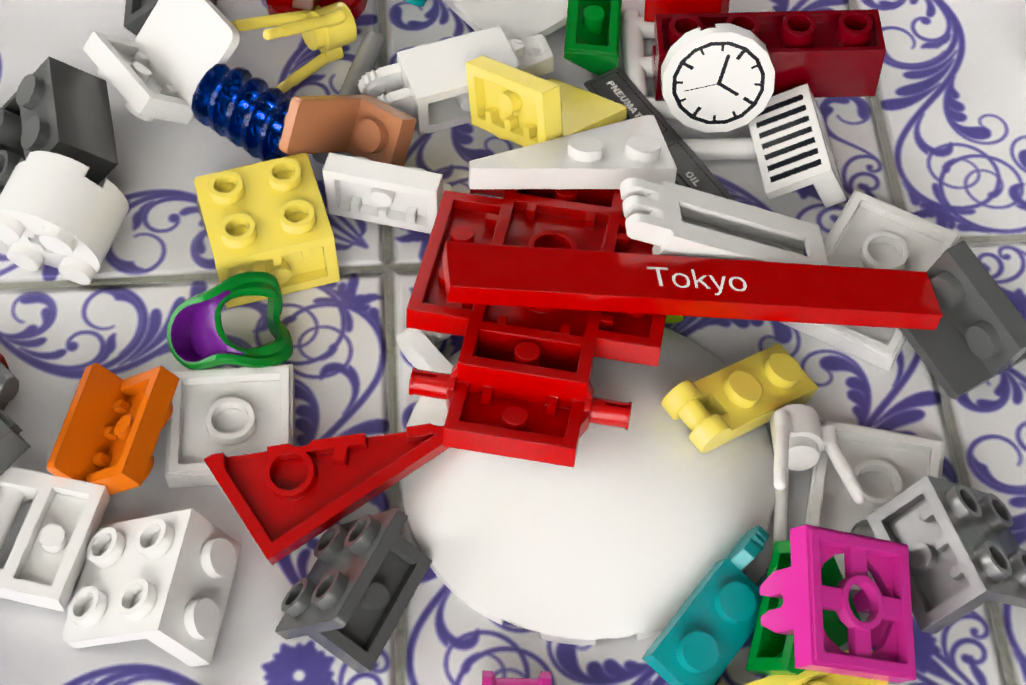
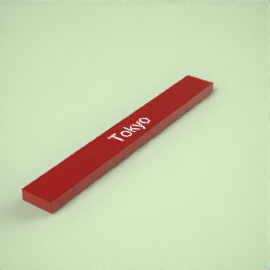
(687, 286)

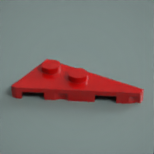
(304, 490)

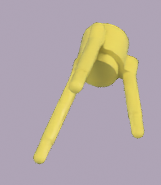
(321, 29)

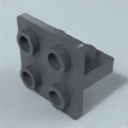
(978, 328)
(356, 589)

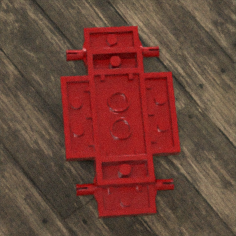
(528, 369)

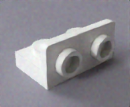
(382, 192)

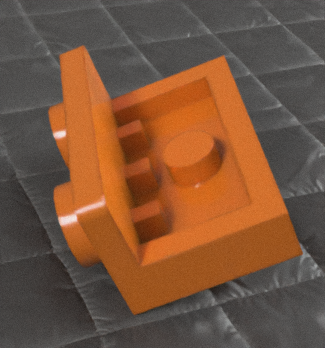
(113, 427)

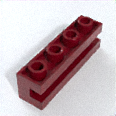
(827, 49)

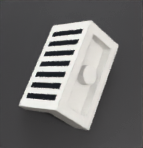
(796, 147)

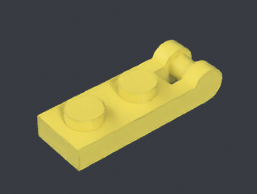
(738, 397)

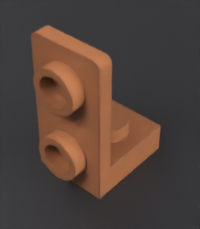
(347, 125)

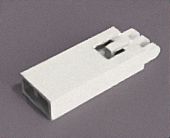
(710, 226)

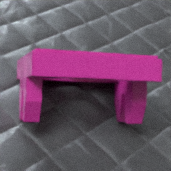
(886, 601)

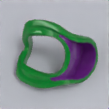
(197, 331)

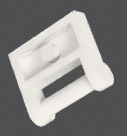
(53, 535)

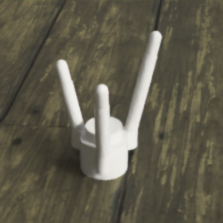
(797, 445)

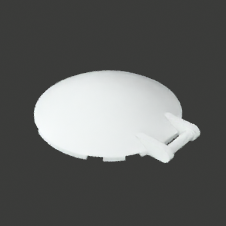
(594, 543)

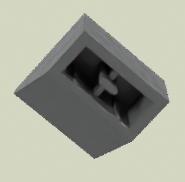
(62, 114)

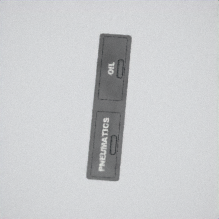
(690, 169)

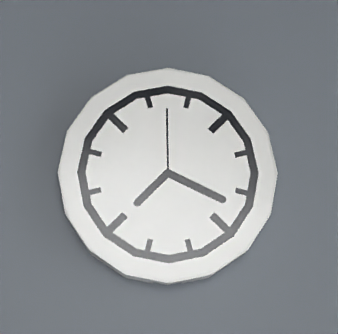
(717, 78)

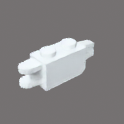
(432, 77)

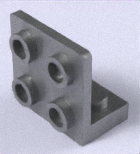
(956, 549)

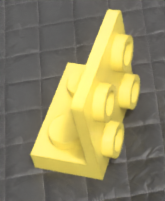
(531, 108)
(269, 222)

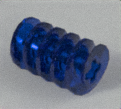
(242, 110)

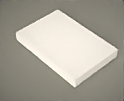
(877, 237)
(884, 467)

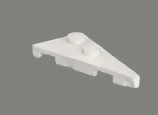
(581, 160)

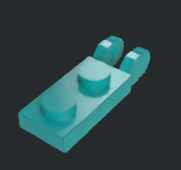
(712, 620)

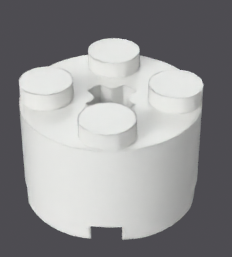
(59, 216)

